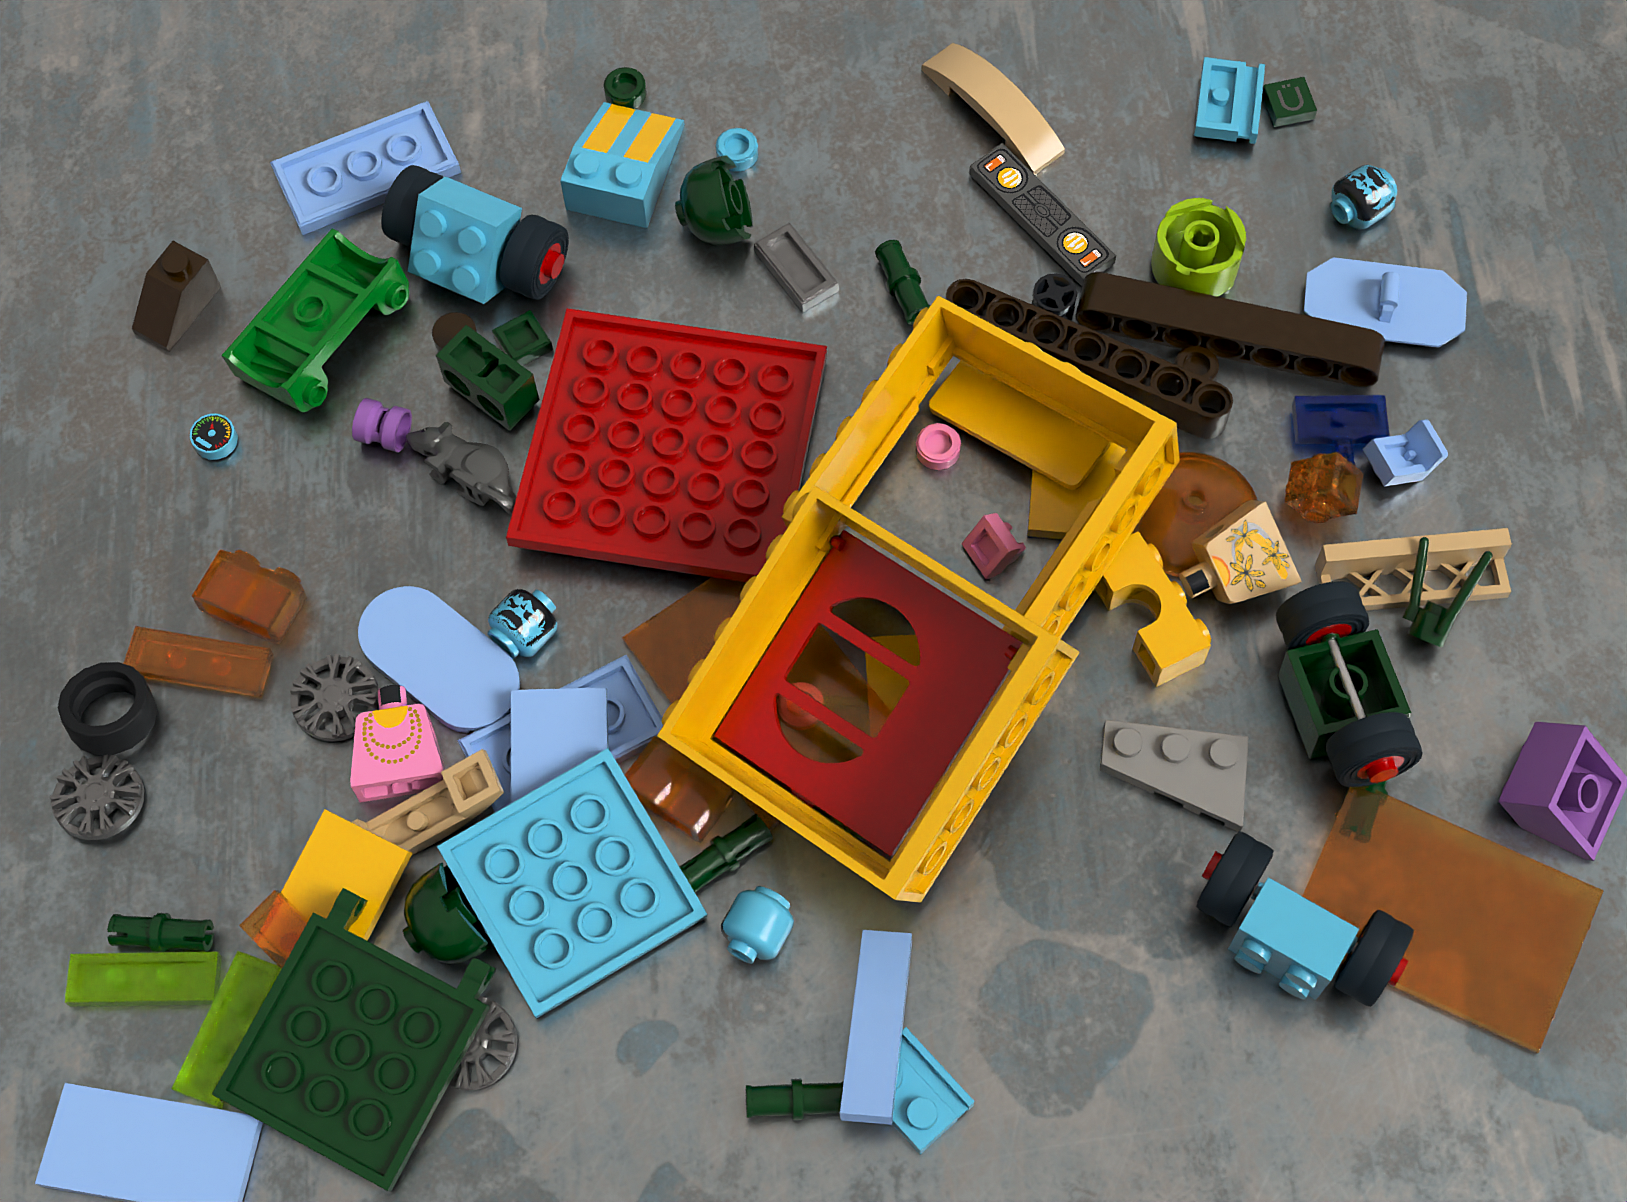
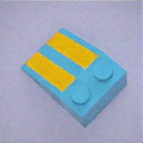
(620, 164)

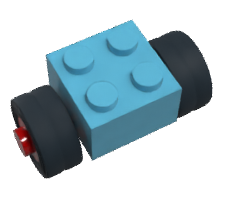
(471, 237)
(1296, 936)

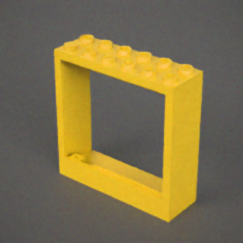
(1102, 525)

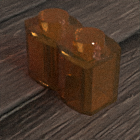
(250, 595)
(678, 789)

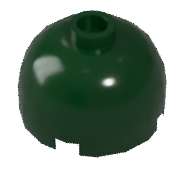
(714, 203)
(442, 919)

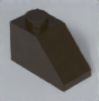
(174, 295)

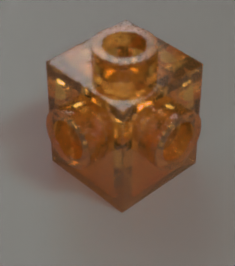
(1323, 487)

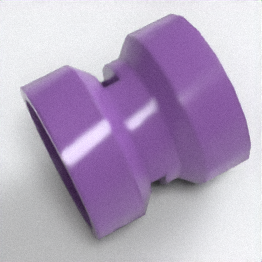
(381, 424)

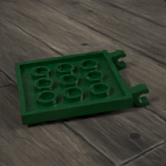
(354, 1047)

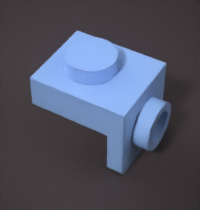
(1406, 456)

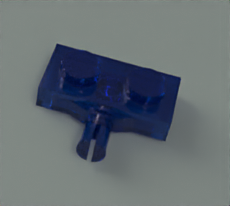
(1340, 421)

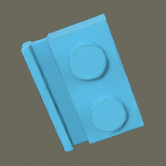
(1229, 100)
(925, 1095)

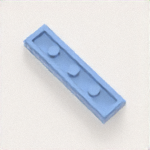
(876, 1027)

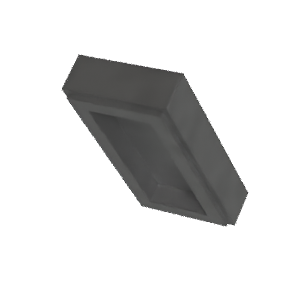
(796, 267)

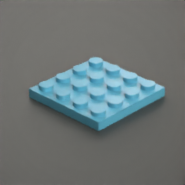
(572, 882)

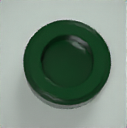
(625, 87)

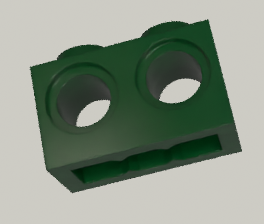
(488, 377)

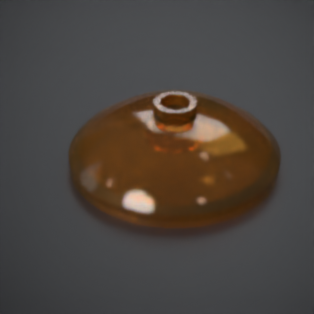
(1175, 523)

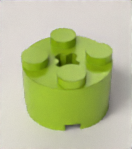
(1198, 247)

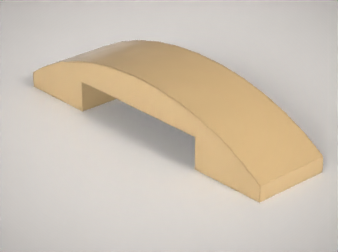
(998, 103)
(442, 808)

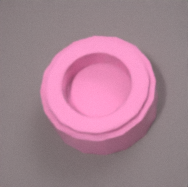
(938, 446)

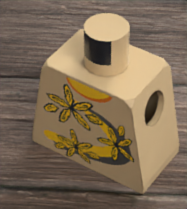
(1241, 557)

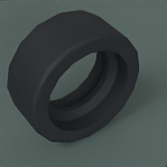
(98, 681)

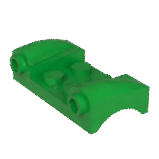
(312, 317)

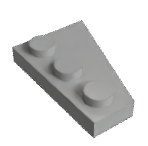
(1186, 765)

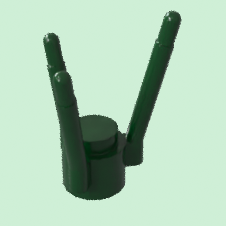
(1435, 621)

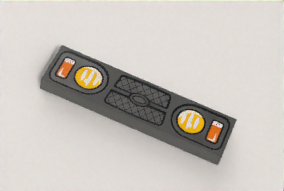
(1041, 213)

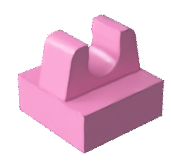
(992, 545)

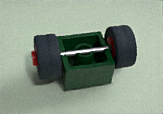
(1344, 687)

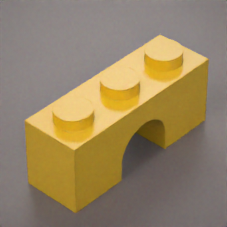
(1175, 639)

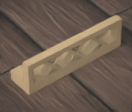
(1398, 558)

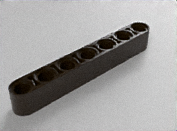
(1231, 329)
(1109, 357)

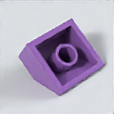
(1564, 788)

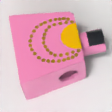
(394, 749)

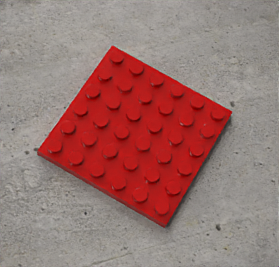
(667, 445)

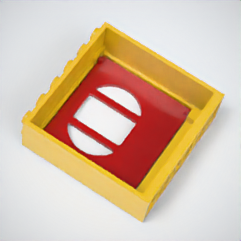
(942, 741)

